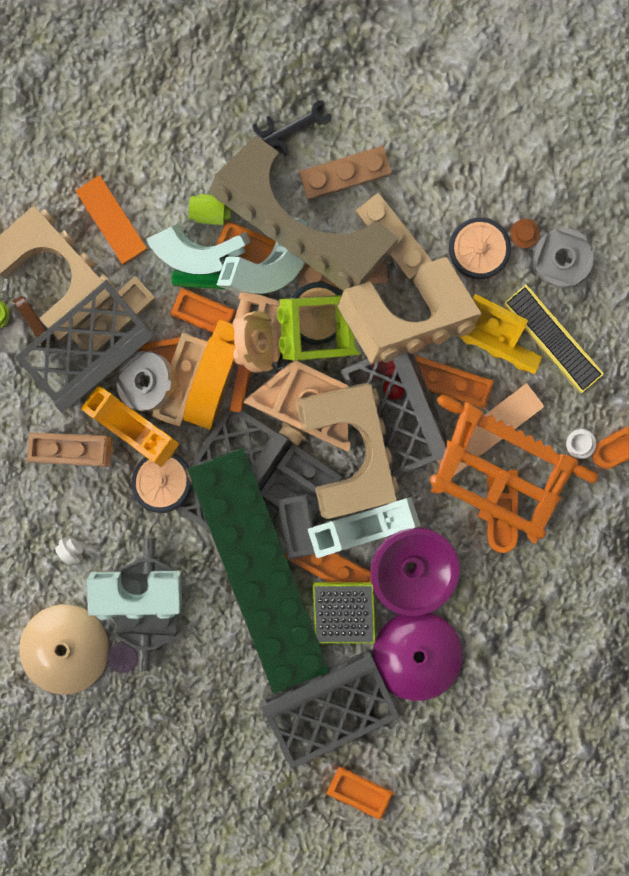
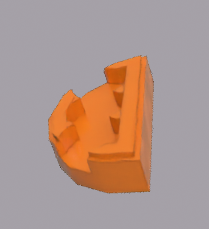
(240, 388)

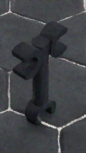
(274, 138)

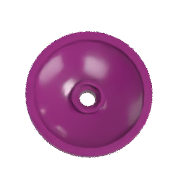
(423, 586)
(395, 652)

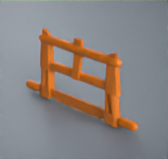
(456, 452)

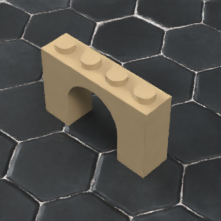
(36, 235)
(387, 336)
(373, 482)

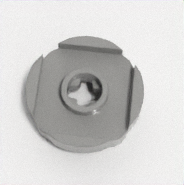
(578, 251)
(161, 381)

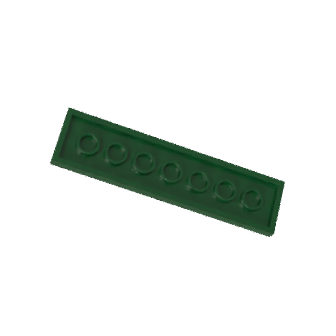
(257, 569)

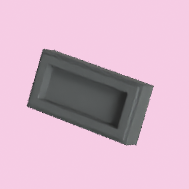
(296, 521)

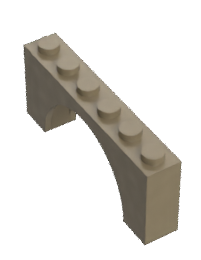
(341, 258)

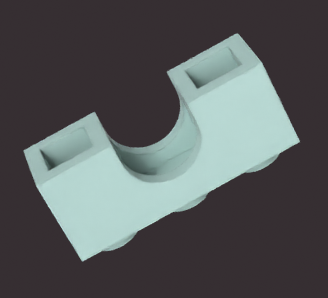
(109, 598)

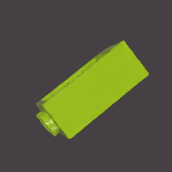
(290, 330)

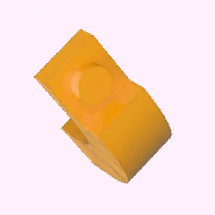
(211, 377)
(130, 426)

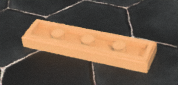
(513, 411)

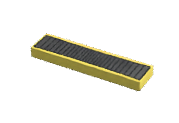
(554, 339)

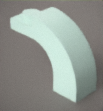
(268, 276)
(363, 527)

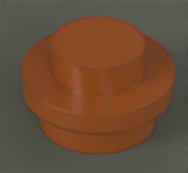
(524, 233)

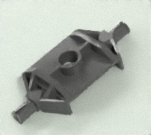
(150, 630)

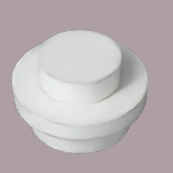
(581, 444)
(69, 551)

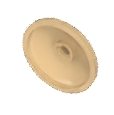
(85, 645)

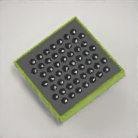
(344, 612)

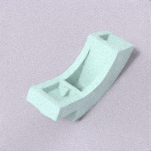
(189, 257)

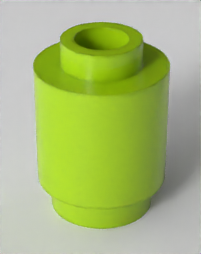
(208, 210)

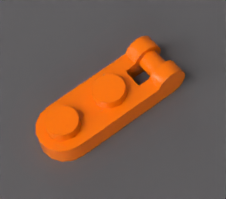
(501, 535)

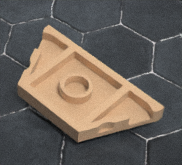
(296, 382)

